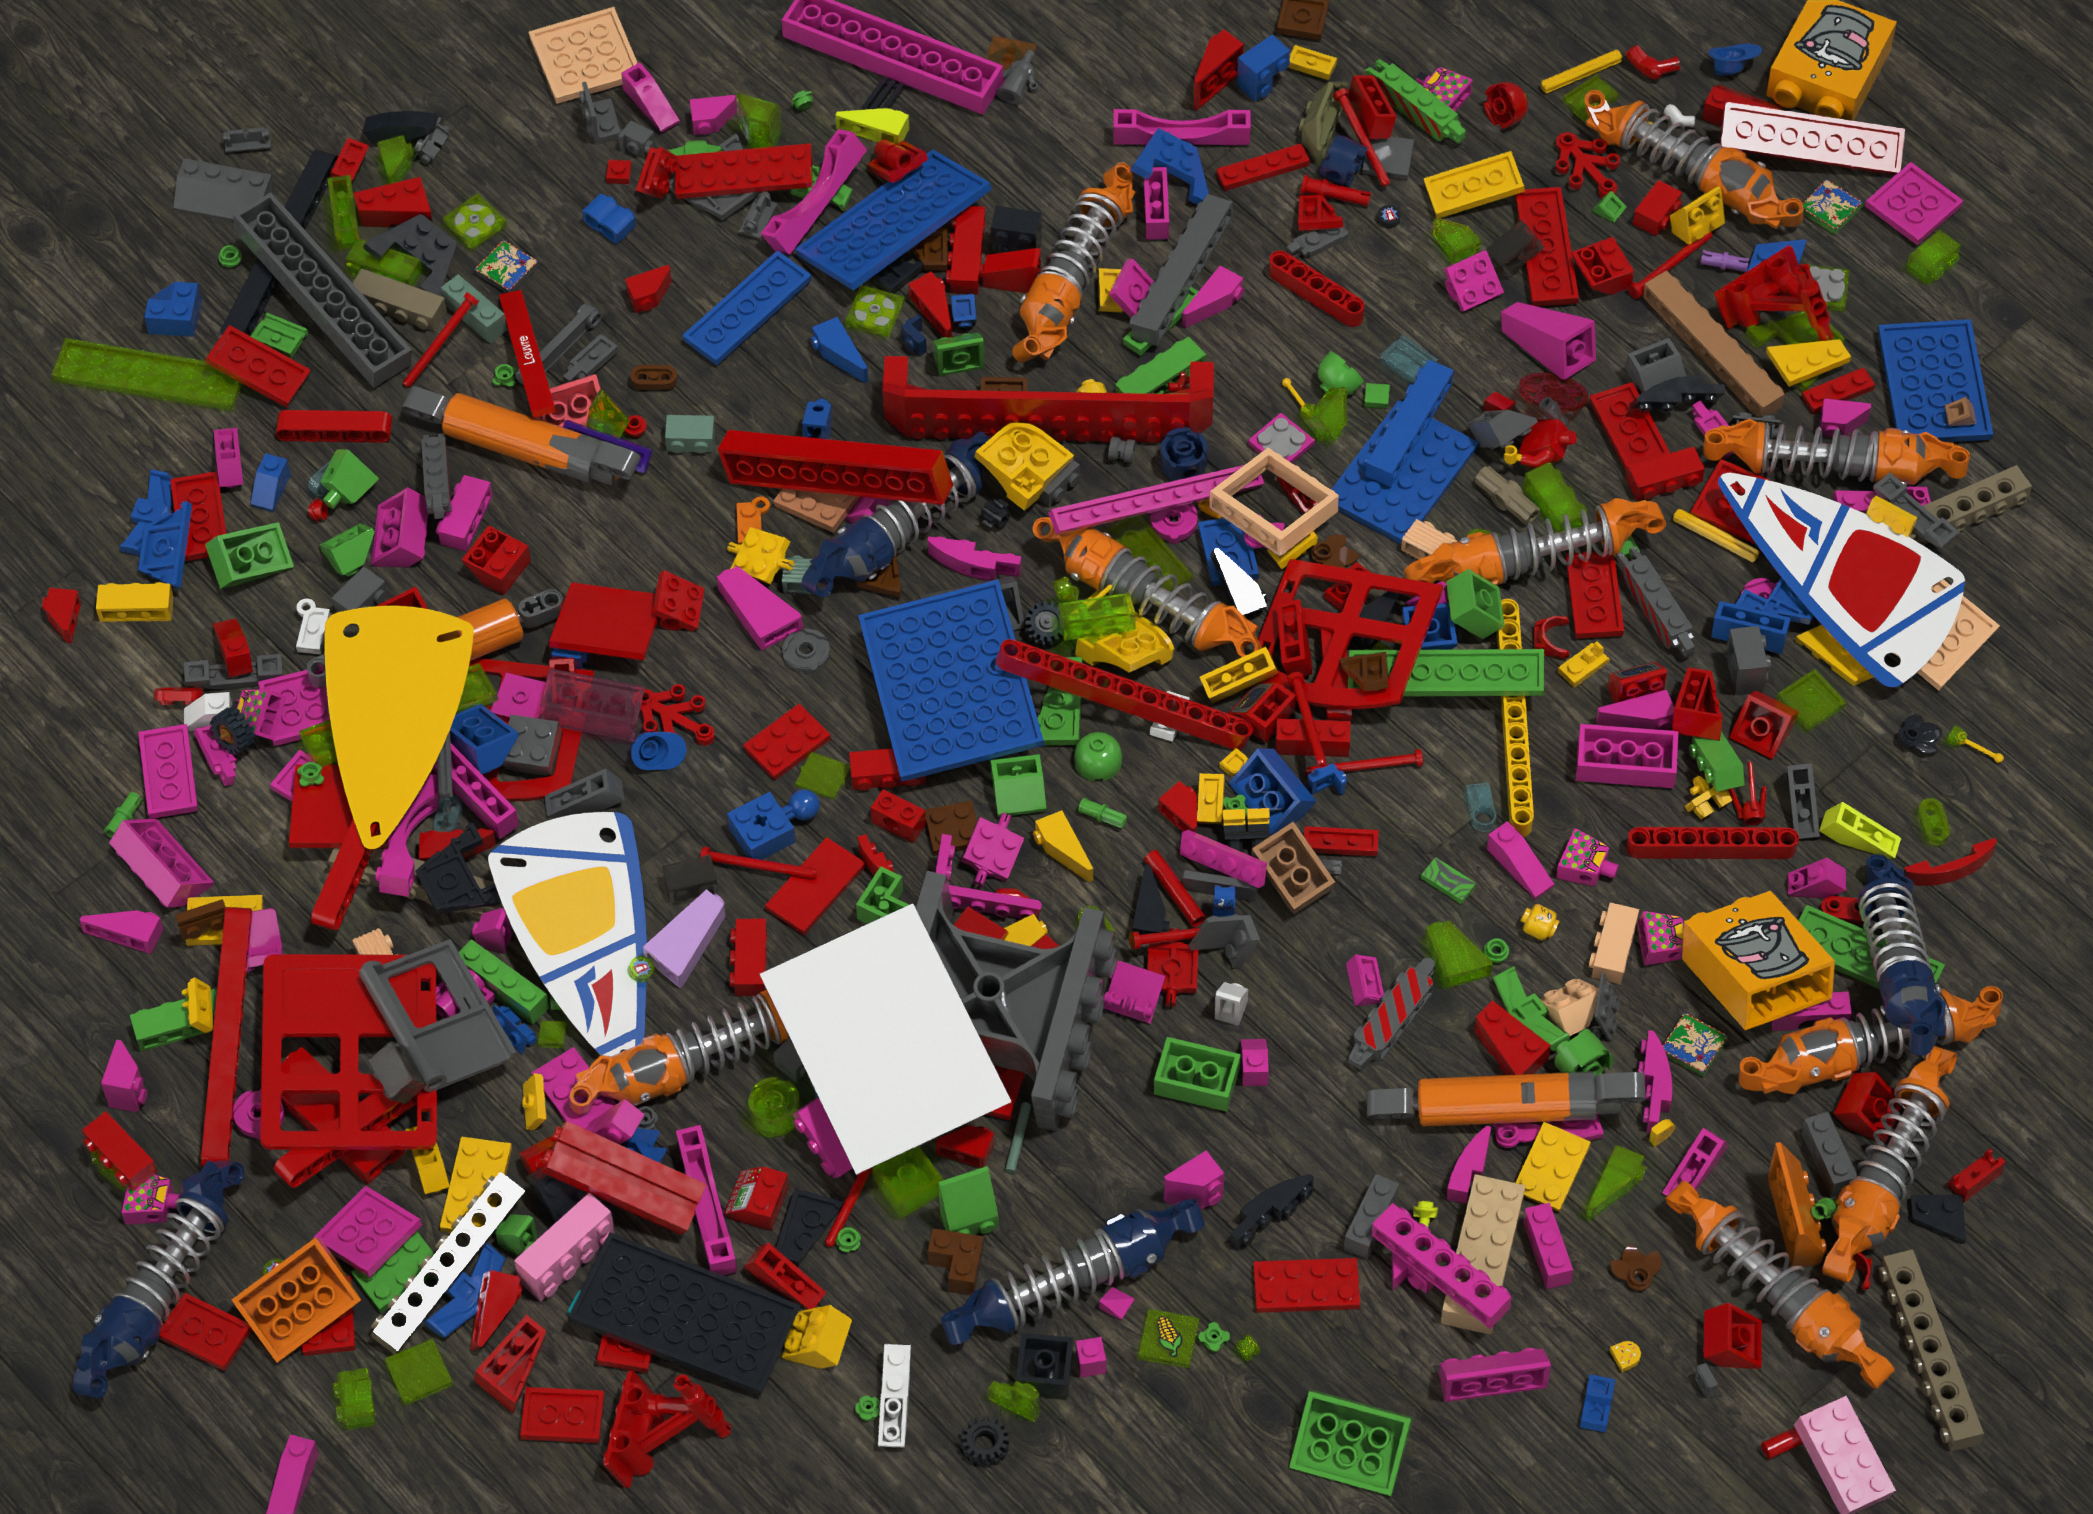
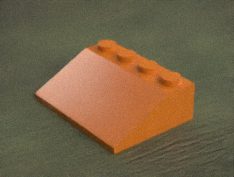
(1794, 1208)
(297, 1299)

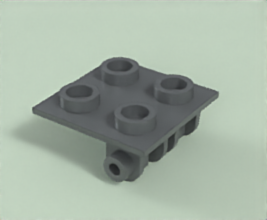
(1604, 1017)

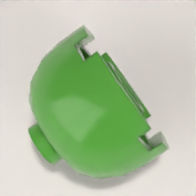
(1335, 373)
(1098, 756)

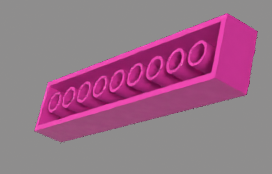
(894, 52)

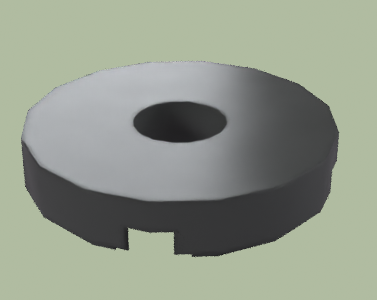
(806, 662)

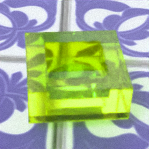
(552, 1034)

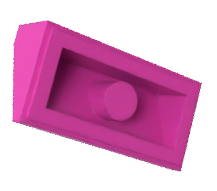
(1365, 980)

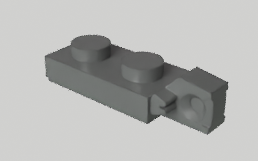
(1316, 241)
(590, 359)

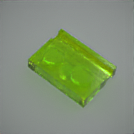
(1575, 97)

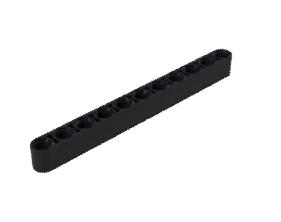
(302, 206)

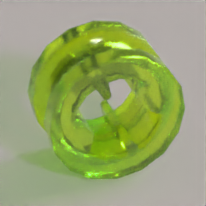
(1247, 1347)

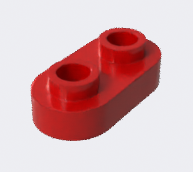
(168, 695)
(1845, 911)

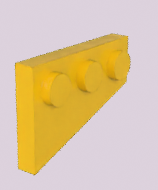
(1832, 652)

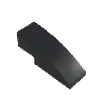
(398, 123)

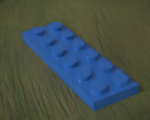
(747, 307)

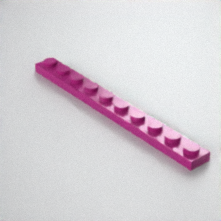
(1142, 501)

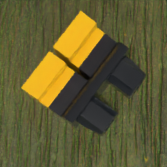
(1235, 827)

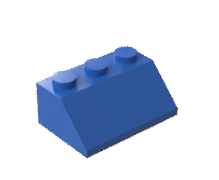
(482, 737)
(1271, 784)

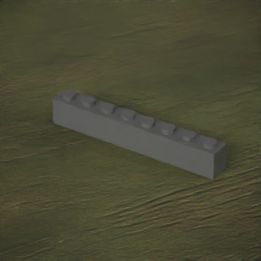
(1181, 269)

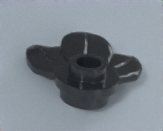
(1919, 735)

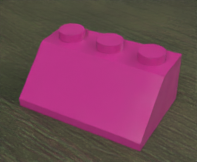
(400, 530)

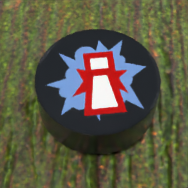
(1389, 216)

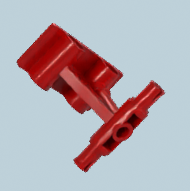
(1775, 286)
(643, 1410)

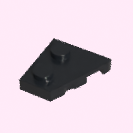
(897, 274)
(1940, 1214)

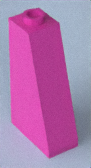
(758, 609)

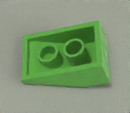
(249, 555)
(968, 1203)

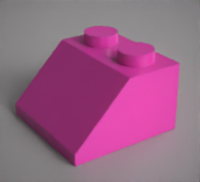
(123, 1081)
(1196, 1180)

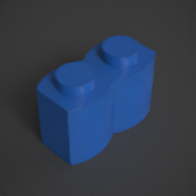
(609, 218)

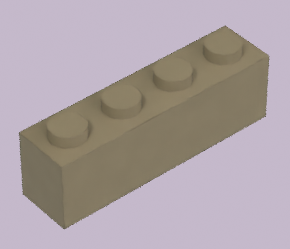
(401, 300)

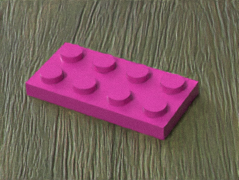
(168, 771)
(559, 1081)

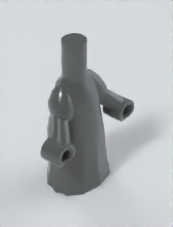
(1016, 78)

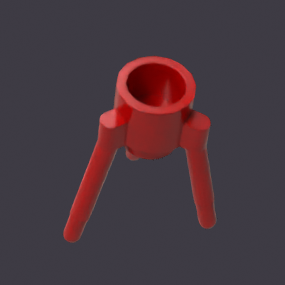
(1752, 812)

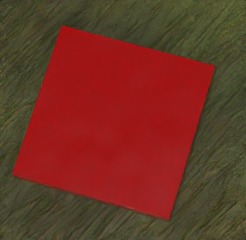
(605, 621)
(321, 812)

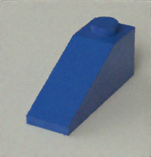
(838, 348)

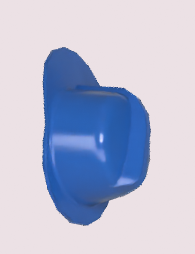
(1733, 59)
(658, 750)

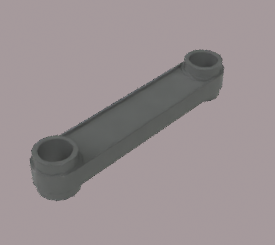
(586, 318)

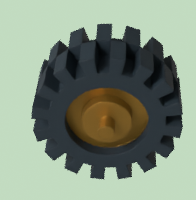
(232, 730)

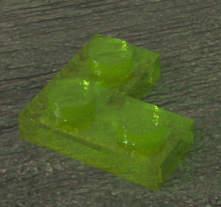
(1020, 1398)

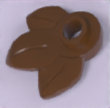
(1336, 552)
(1636, 1265)

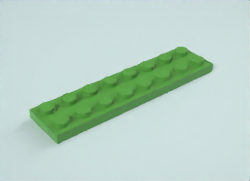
(1471, 672)

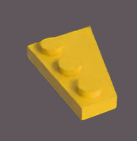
(1807, 360)

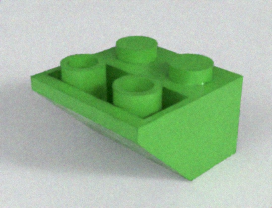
(1018, 785)

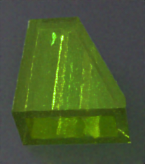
(1455, 956)

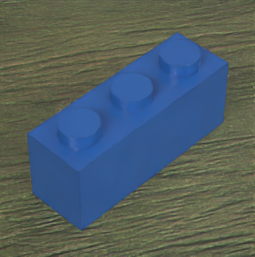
(1732, 616)

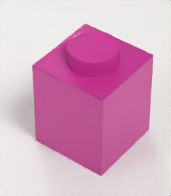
(1090, 1357)

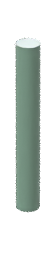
(1018, 1138)

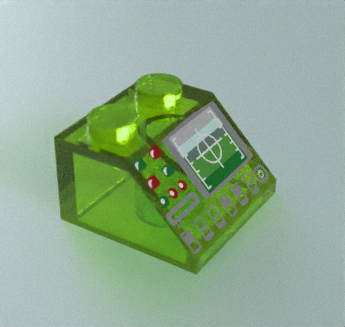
(758, 121)

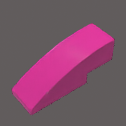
(1469, 1163)

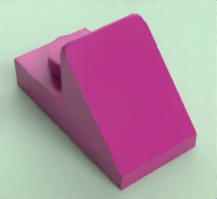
(1402, 1270)

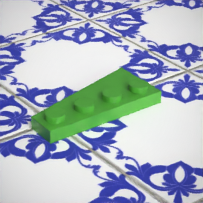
(1060, 716)

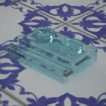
(1406, 357)

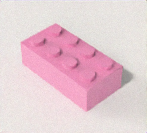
(564, 1247)
(1844, 1457)

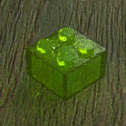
(907, 1180)

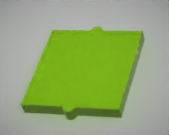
(822, 775)

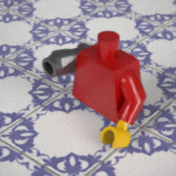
(1545, 441)

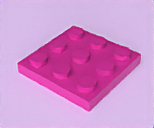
(1914, 203)
(302, 707)
(368, 1231)

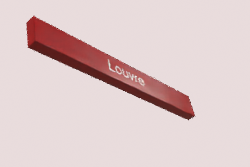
(527, 353)

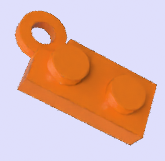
(750, 516)

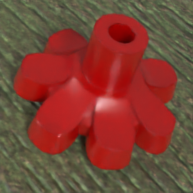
(1180, 384)

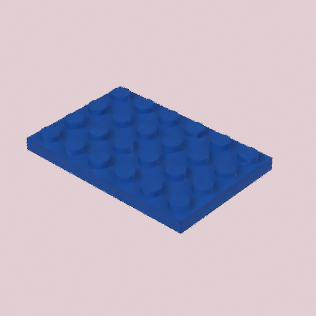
(1931, 368)
(1418, 487)

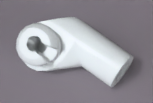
(1677, 117)

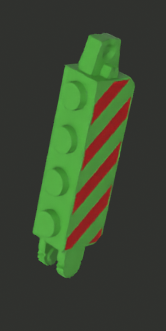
(1417, 103)

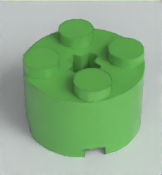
(1583, 1054)

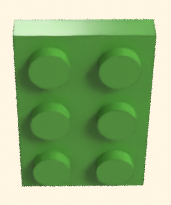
(395, 1272)

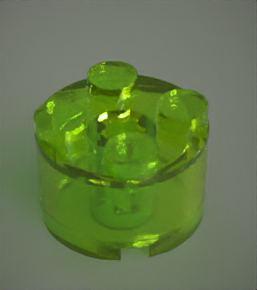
(772, 1106)

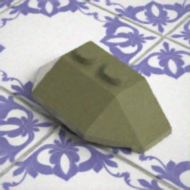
(1321, 120)

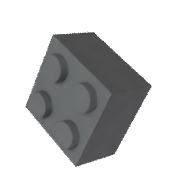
(1747, 660)
(535, 747)

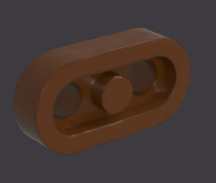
(654, 377)

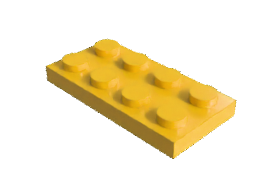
(1474, 184)
(473, 1167)

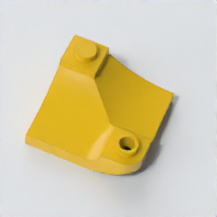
(1023, 461)
(1128, 648)

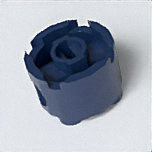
(1343, 160)
(1183, 454)

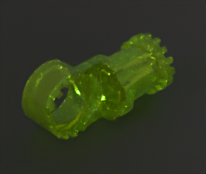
(1065, 591)

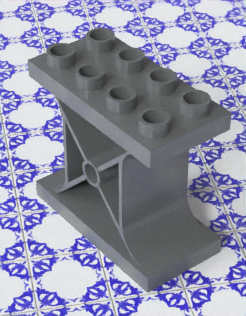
(1027, 999)

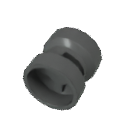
(1121, 449)

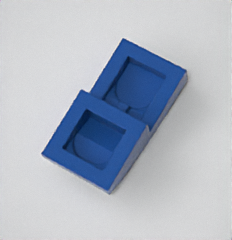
(1597, 1403)

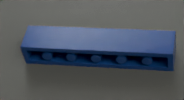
(1408, 423)

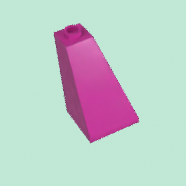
(1552, 337)

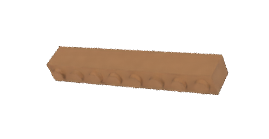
(1713, 345)

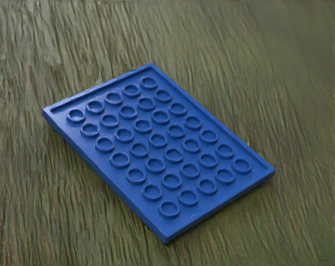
(942, 681)

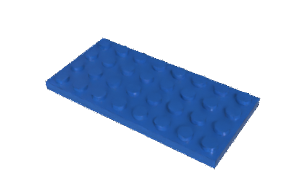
(892, 220)

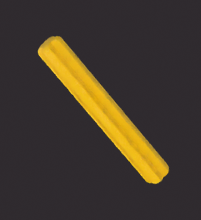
(1581, 71)
(1716, 535)

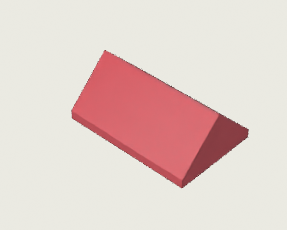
(572, 401)

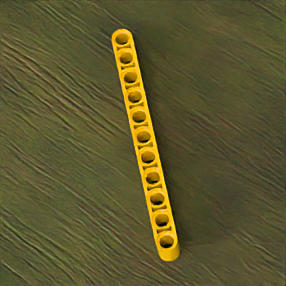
(1515, 727)

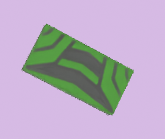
(1448, 880)

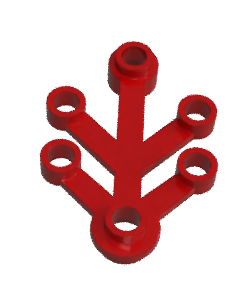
(1570, 144)
(672, 713)

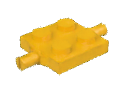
(761, 555)

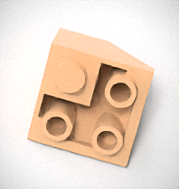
(1572, 1005)

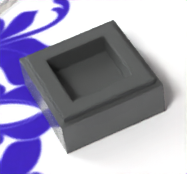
(1706, 1381)

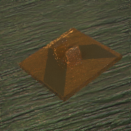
(1006, 51)

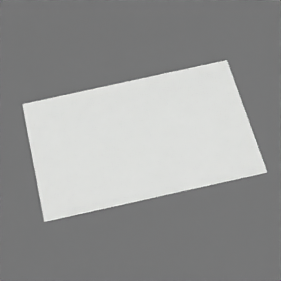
(885, 1038)

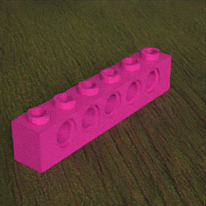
(1486, 1310)

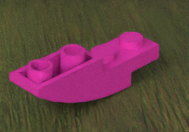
(1861, 499)
(963, 558)
(1657, 1079)

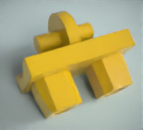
(1700, 804)

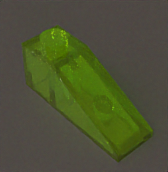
(1617, 1179)

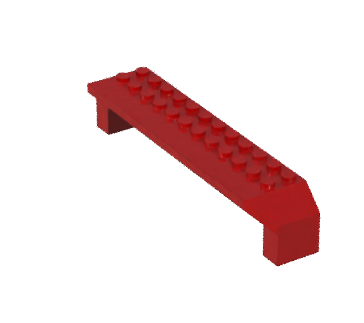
(1060, 415)

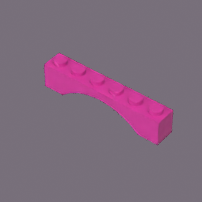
(1226, 128)
(840, 158)
(398, 871)
(708, 1211)

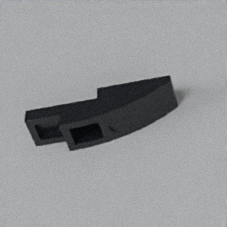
(1674, 391)
(1275, 1203)

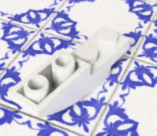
(894, 1396)

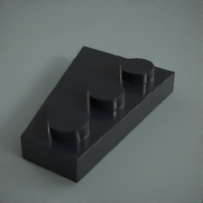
(805, 1223)

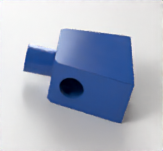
(818, 416)

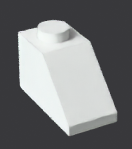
(204, 708)
(1230, 1003)

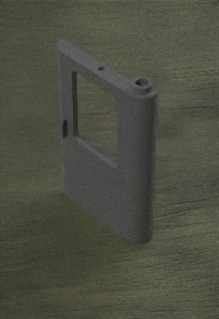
(452, 1046)

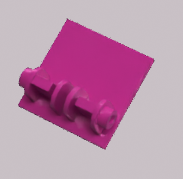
(1134, 992)

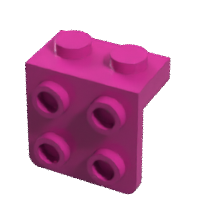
(264, 937)

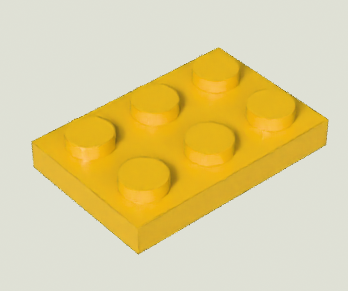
(215, 937)
(1552, 1166)

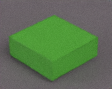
(1377, 395)

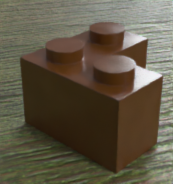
(959, 1253)

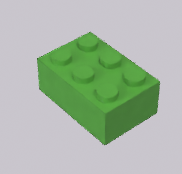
(1197, 1074)

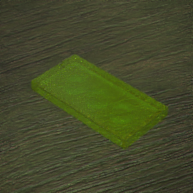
(1144, 542)

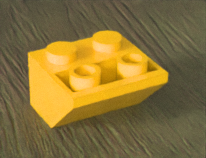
(1699, 216)
(817, 1337)

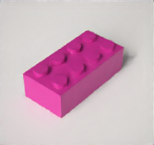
(1627, 756)

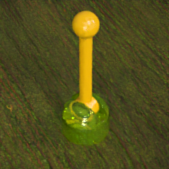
(1305, 408)
(1958, 737)

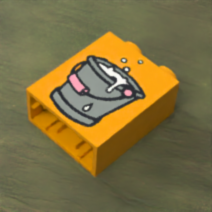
(1831, 59)
(1757, 960)

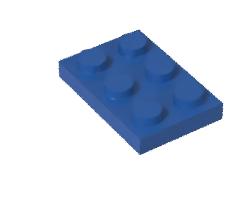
(1230, 540)

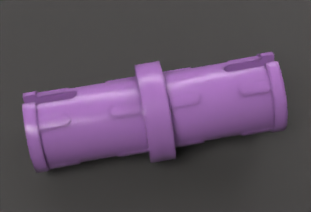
(1724, 261)

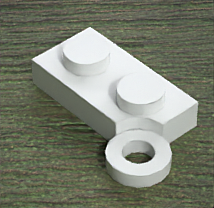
(313, 627)

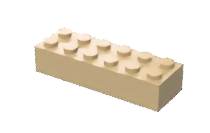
(1486, 1240)

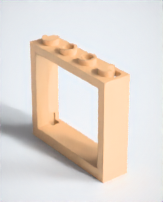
(1258, 527)

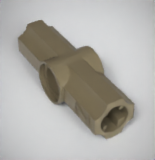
(1507, 495)

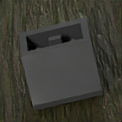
(1654, 365)
(1500, 427)

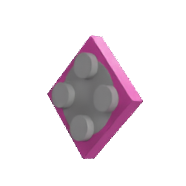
(1283, 438)

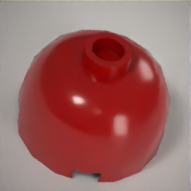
(1505, 104)

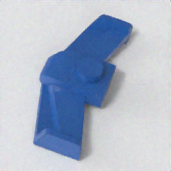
(149, 509)
(465, 1294)

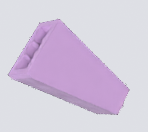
(685, 938)

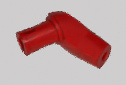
(1650, 66)

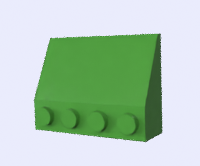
(1351, 1442)

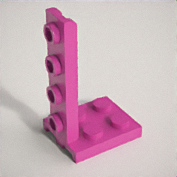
(979, 900)

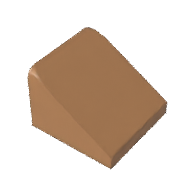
(1960, 412)

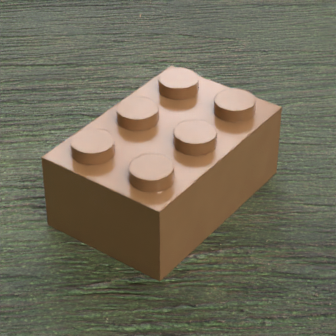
(1294, 868)

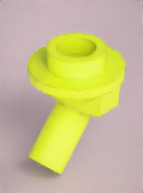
(1425, 1211)

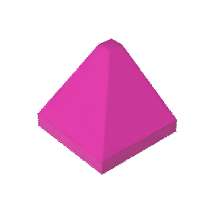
(1116, 1303)

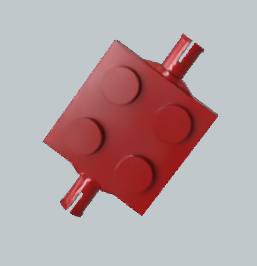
(1177, 965)

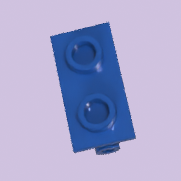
(518, 1035)

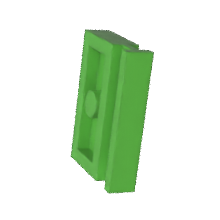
(280, 334)

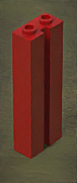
(320, 1109)
(623, 1177)

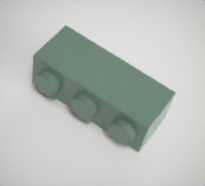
(483, 318)

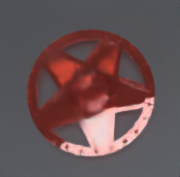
(1552, 388)

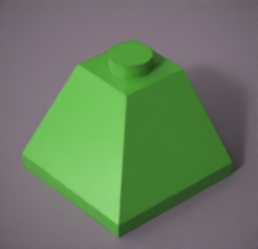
(348, 549)

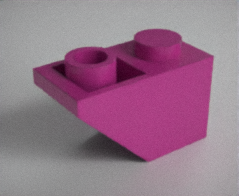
(1817, 880)

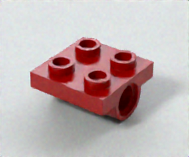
(895, 160)
(677, 602)

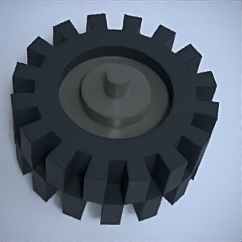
(1043, 625)

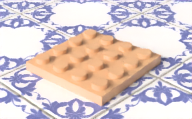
(581, 51)
(1964, 639)

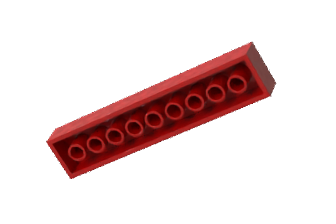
(835, 467)

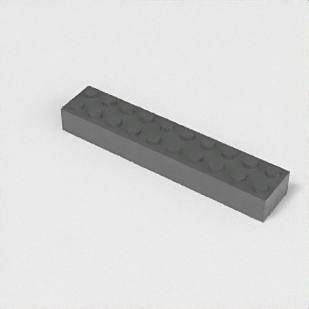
(322, 290)

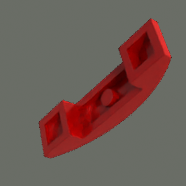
(1924, 875)

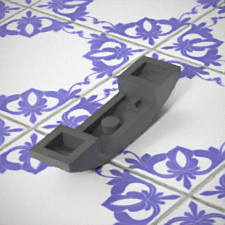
(1927, 526)
(208, 676)

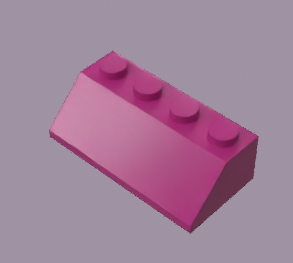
(160, 861)
(1494, 1374)

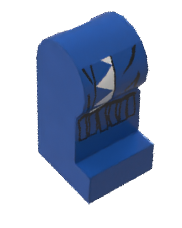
(1223, 901)

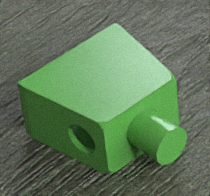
(346, 479)

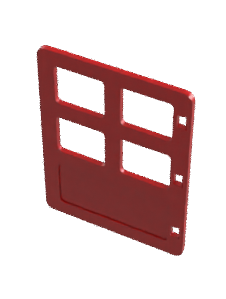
(328, 999)

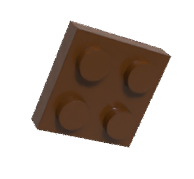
(1303, 18)
(952, 820)

